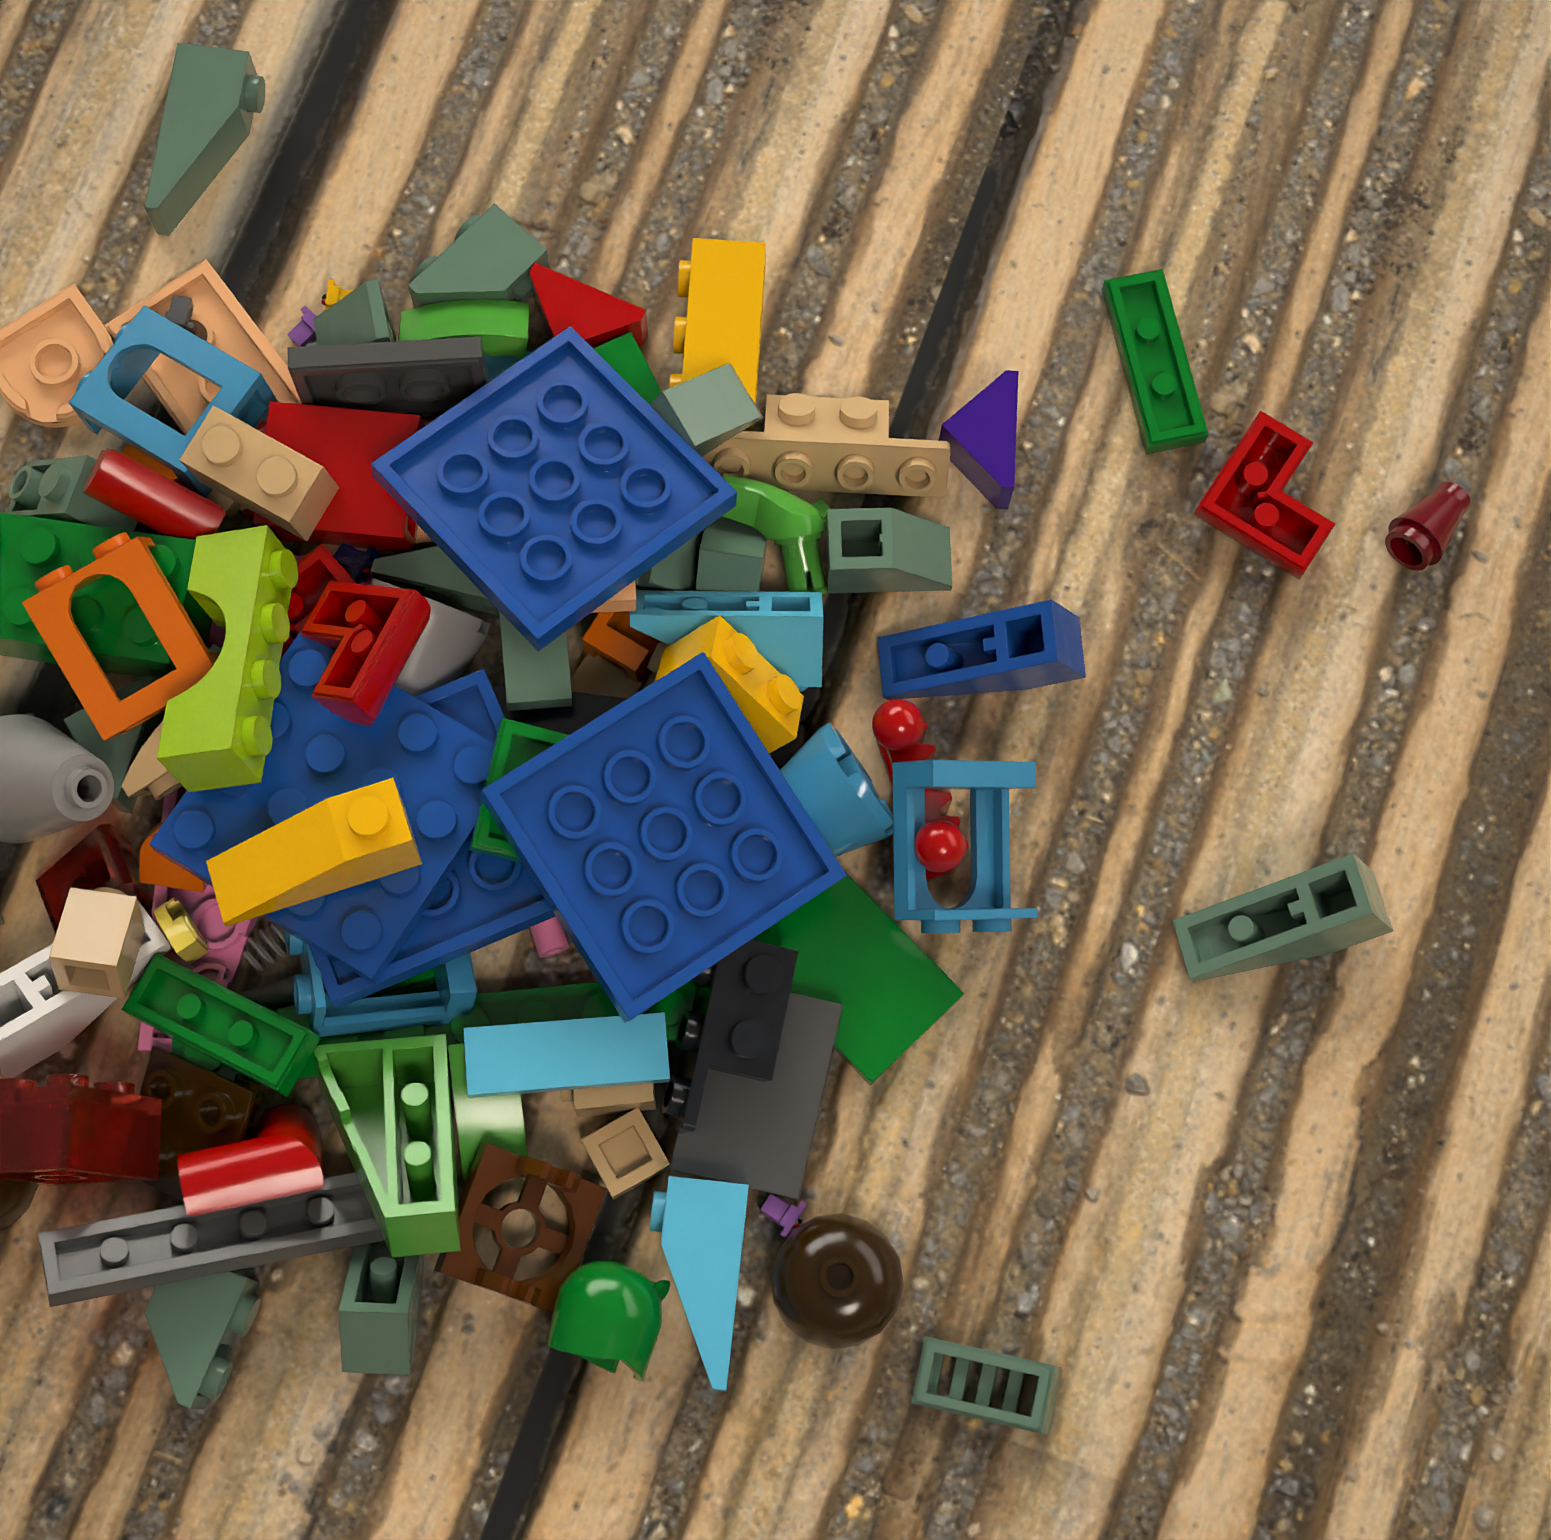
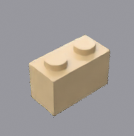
(259, 473)

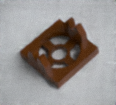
(581, 1201)

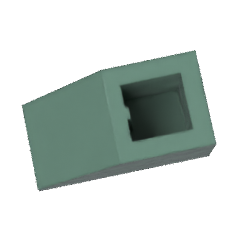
(484, 262)
(54, 492)
(885, 552)
(195, 1329)

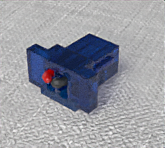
(356, 561)

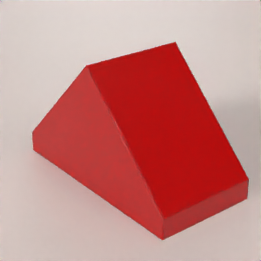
(587, 310)

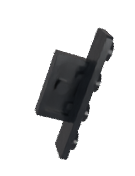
(731, 1025)

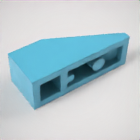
(780, 624)
(703, 1247)

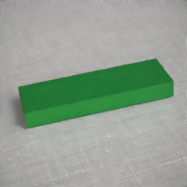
(1154, 361)
(221, 1024)

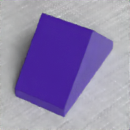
(985, 439)

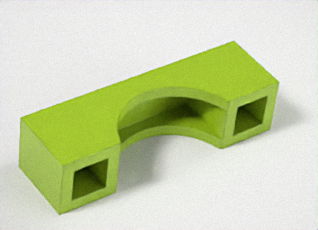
(222, 724)

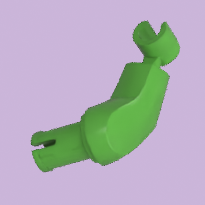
(786, 521)

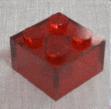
(77, 1132)

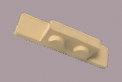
(834, 448)

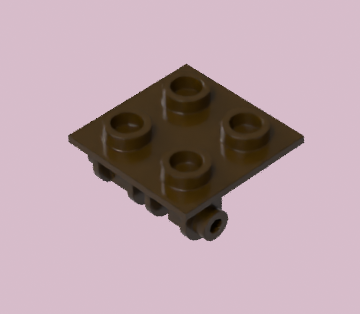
(196, 1112)

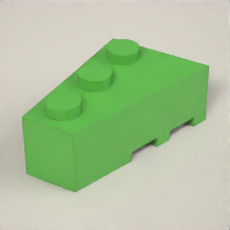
(399, 1134)

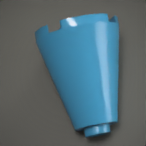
(837, 793)

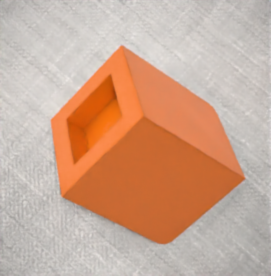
(620, 644)

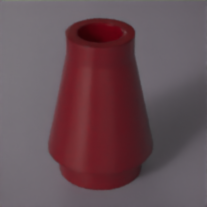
(1426, 528)

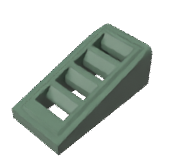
(1043, 1399)

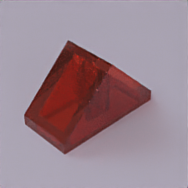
(95, 862)

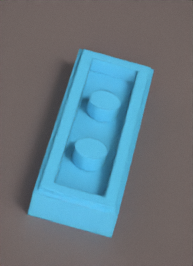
(566, 1055)

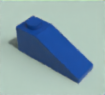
(984, 653)

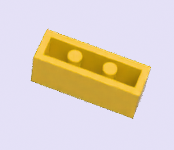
(723, 310)

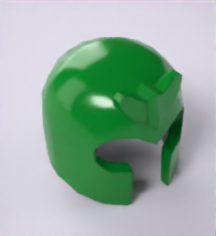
(608, 1316)

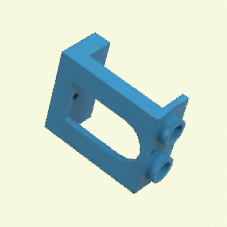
(136, 346)
(989, 890)
(452, 999)

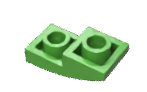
(498, 323)
(484, 1119)

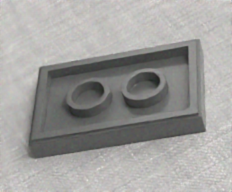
(390, 376)
(766, 1129)

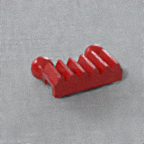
(900, 738)

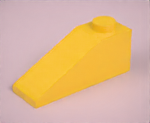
(316, 853)

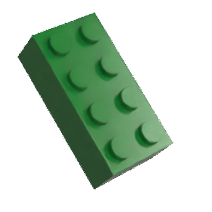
(103, 609)

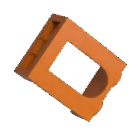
(139, 571)

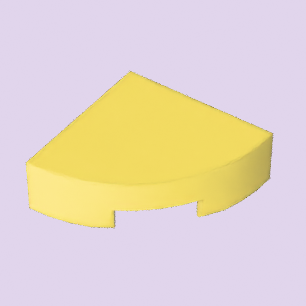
(181, 931)

